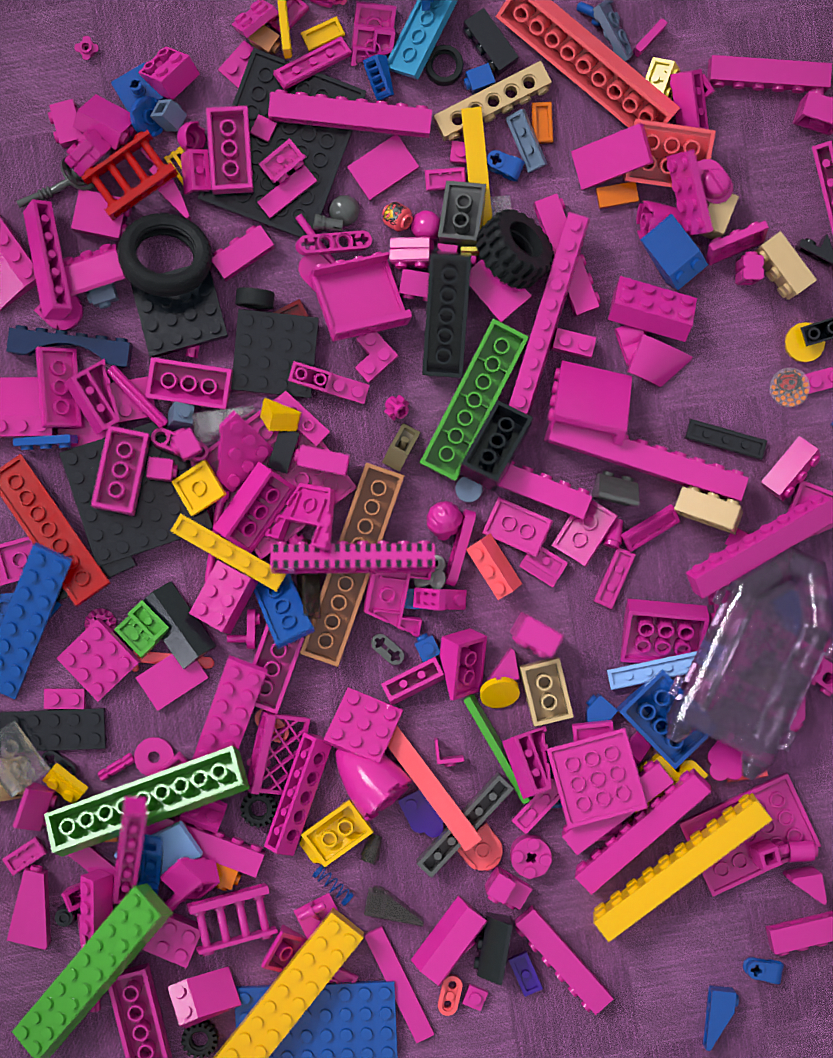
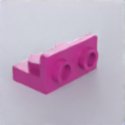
(207, 816)

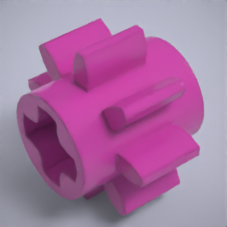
(396, 407)

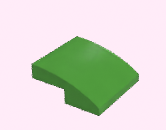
(142, 629)

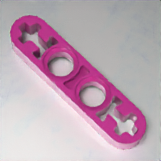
(333, 239)
(459, 547)

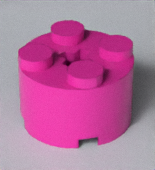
(530, 867)

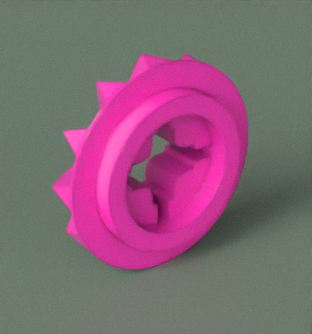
(103, 614)

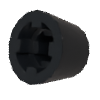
(65, 918)

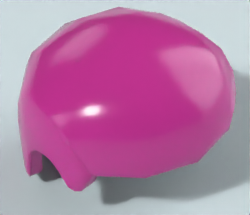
(191, 136)
(425, 224)

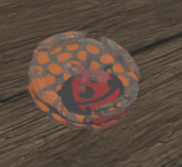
(789, 387)

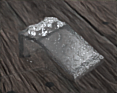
(207, 423)
(18, 760)

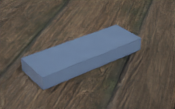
(526, 140)

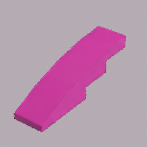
(170, 192)

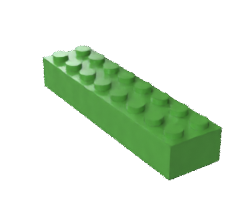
(474, 399)

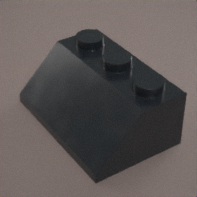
(493, 948)

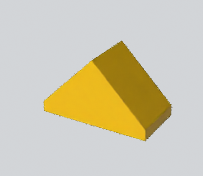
(279, 417)

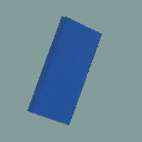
(283, 612)

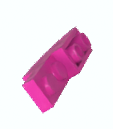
(328, 382)

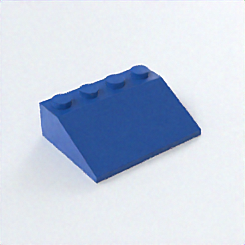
(647, 713)

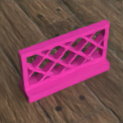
(261, 751)

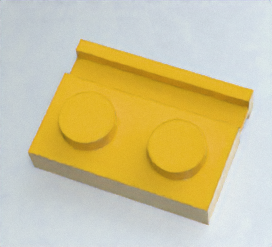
(65, 783)

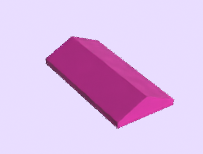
(448, 941)

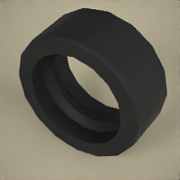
(453, 52)
(254, 298)

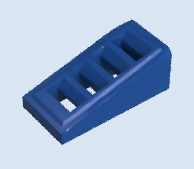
(376, 64)

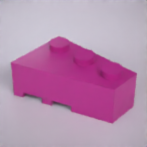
(94, 396)
(529, 761)

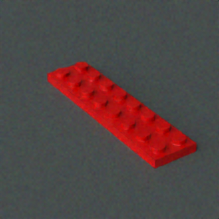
(49, 527)

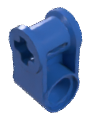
(506, 166)
(766, 970)

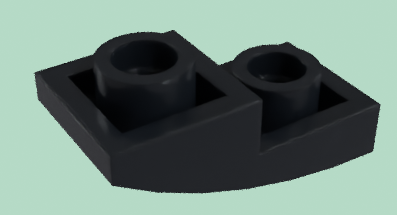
(283, 450)

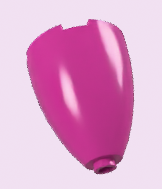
(371, 784)

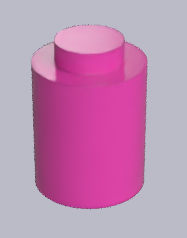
(802, 851)

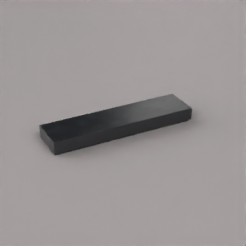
(725, 439)

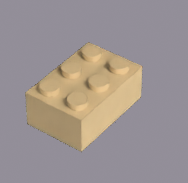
(785, 266)
(709, 509)
(546, 691)

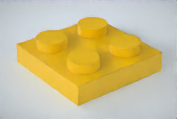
(198, 488)

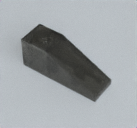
(385, 905)

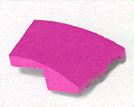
(372, 31)
(657, 361)

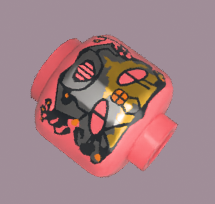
(397, 216)

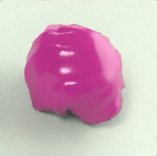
(444, 519)

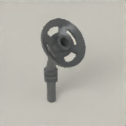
(72, 179)

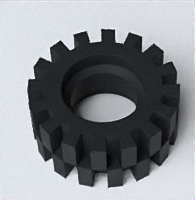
(253, 819)
(204, 1050)

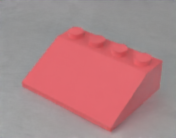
(667, 140)

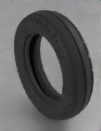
(168, 225)

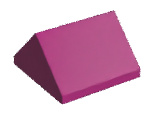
(809, 880)
(283, 949)

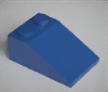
(673, 252)

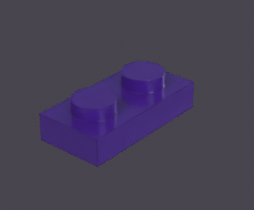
(525, 973)

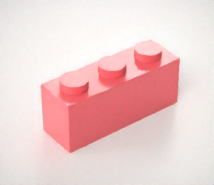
(494, 566)

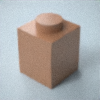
(265, 40)

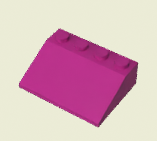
(16, 267)
(21, 408)
(661, 629)

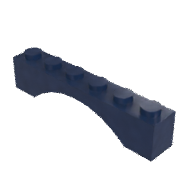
(25, 341)

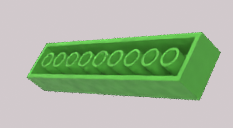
(166, 796)
(92, 971)

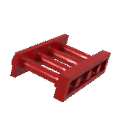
(131, 195)

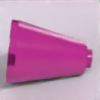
(651, 214)

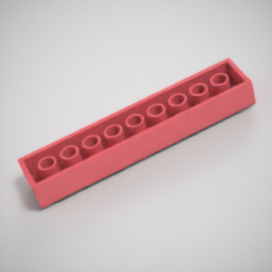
(587, 61)

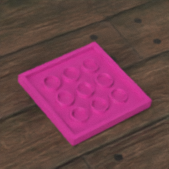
(597, 778)

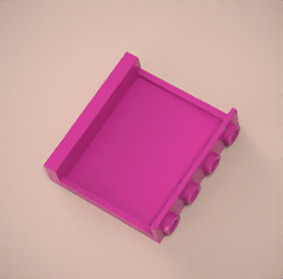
(359, 296)
(591, 399)

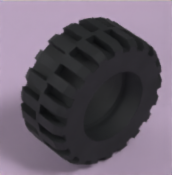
(515, 249)

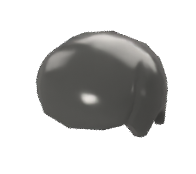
(345, 208)

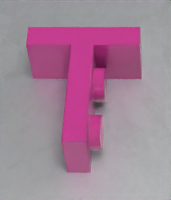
(439, 599)

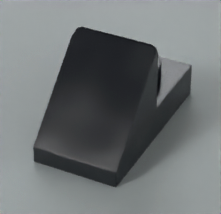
(822, 253)

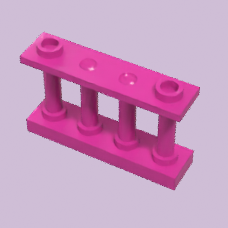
(238, 899)

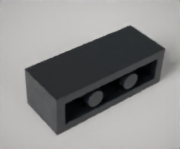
(490, 42)

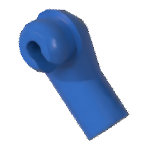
(587, 10)

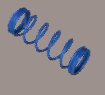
(348, 897)

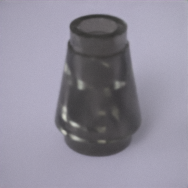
(372, 849)

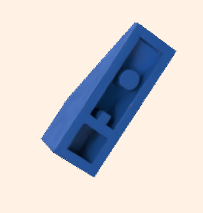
(719, 1011)

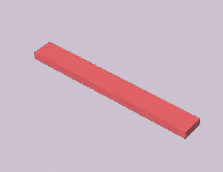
(433, 790)

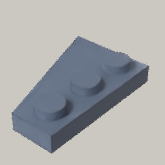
(610, 23)

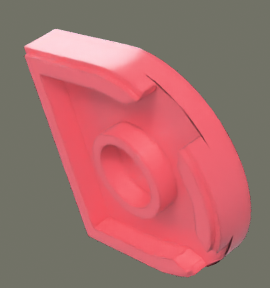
(486, 853)

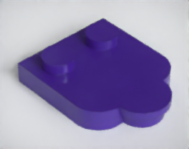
(421, 814)

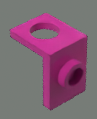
(449, 760)

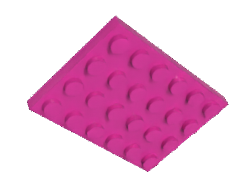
(787, 824)

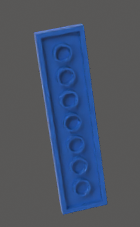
(29, 614)

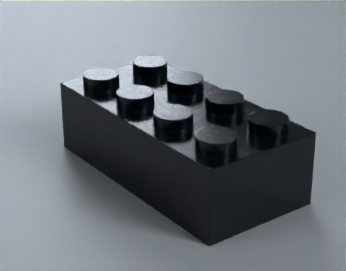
(495, 445)

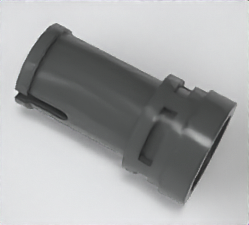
(322, 222)

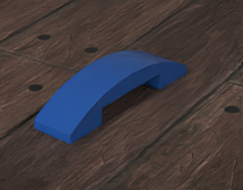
(151, 861)

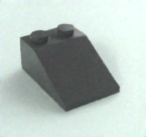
(462, 213)
(616, 490)

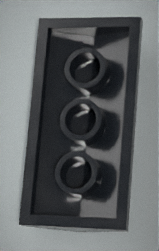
(186, 635)

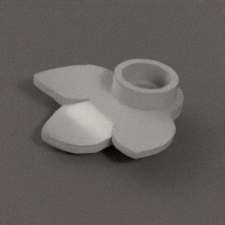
(437, 578)

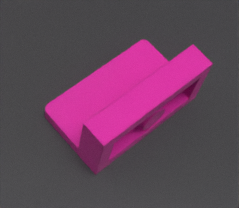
(195, 171)

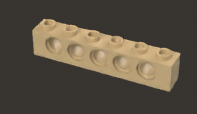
(535, 73)

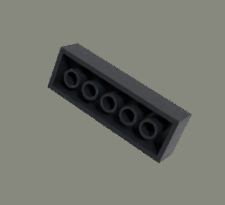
(446, 313)

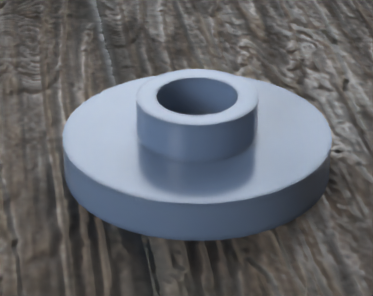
(468, 490)

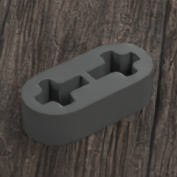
(384, 652)

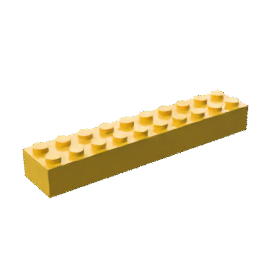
(680, 866)
(294, 989)

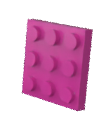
(98, 659)
(363, 725)

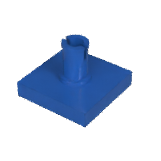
(133, 86)

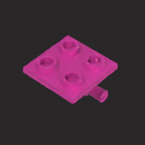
(314, 912)

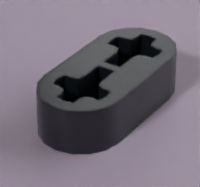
(61, 759)

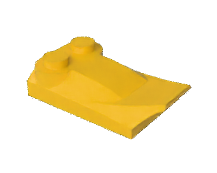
(335, 834)

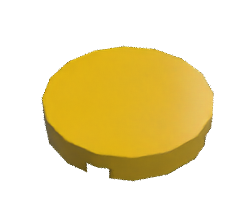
(796, 346)
(499, 692)

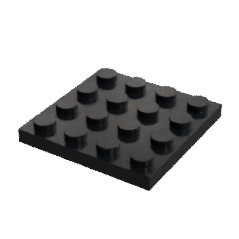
(180, 320)
(266, 350)

